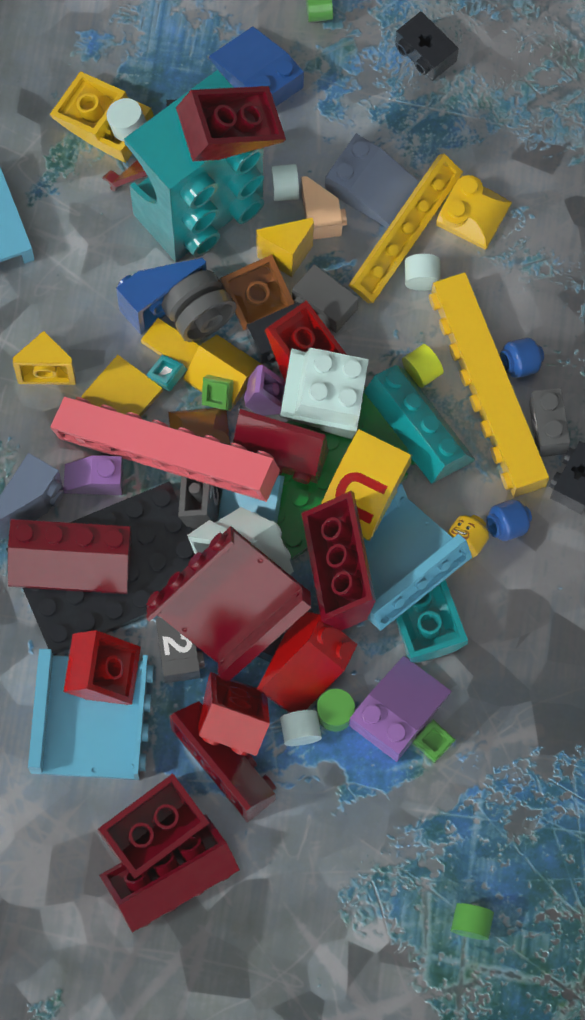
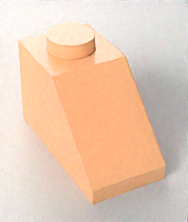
(323, 208)

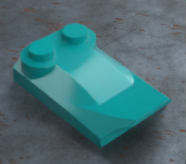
(432, 626)

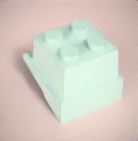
(324, 390)
(256, 529)

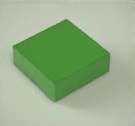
(217, 392)
(433, 741)

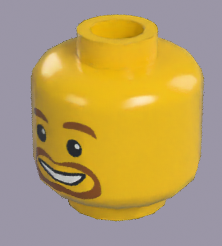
(472, 530)

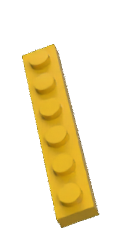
(405, 228)

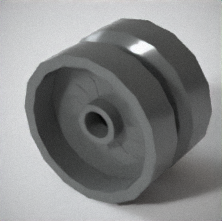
(198, 306)

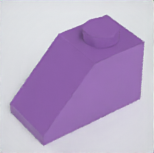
(264, 392)
(94, 476)

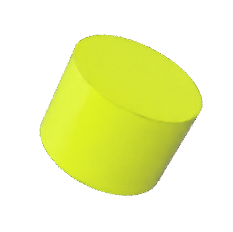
(423, 365)

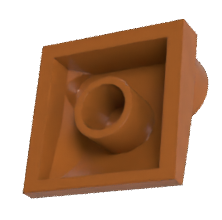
(257, 290)
(202, 422)

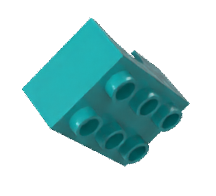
(189, 200)

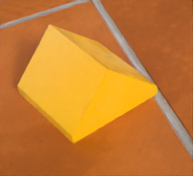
(286, 243)
(222, 360)
(44, 363)

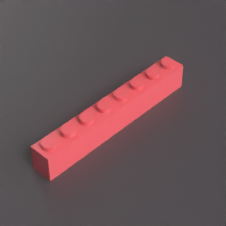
(166, 448)

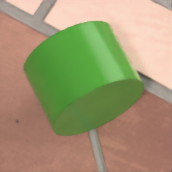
(319, 10)
(335, 709)
(472, 921)

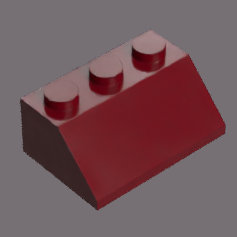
(294, 448)
(153, 826)

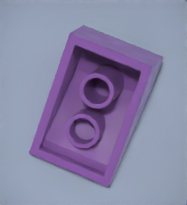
(399, 708)

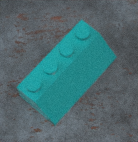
(418, 424)

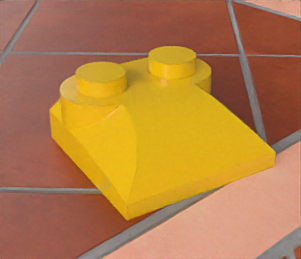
(473, 211)

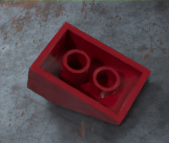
(229, 121)

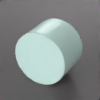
(124, 117)
(285, 182)
(422, 271)
(300, 728)

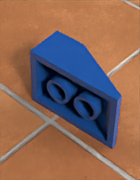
(258, 61)
(144, 292)

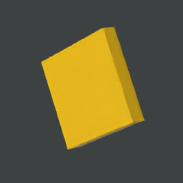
(123, 388)

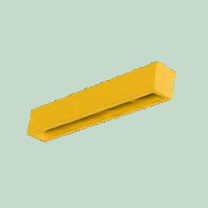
(489, 385)

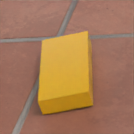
(167, 341)

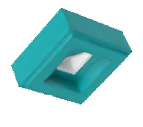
(166, 372)

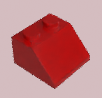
(102, 668)

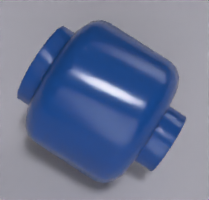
(522, 357)
(508, 520)

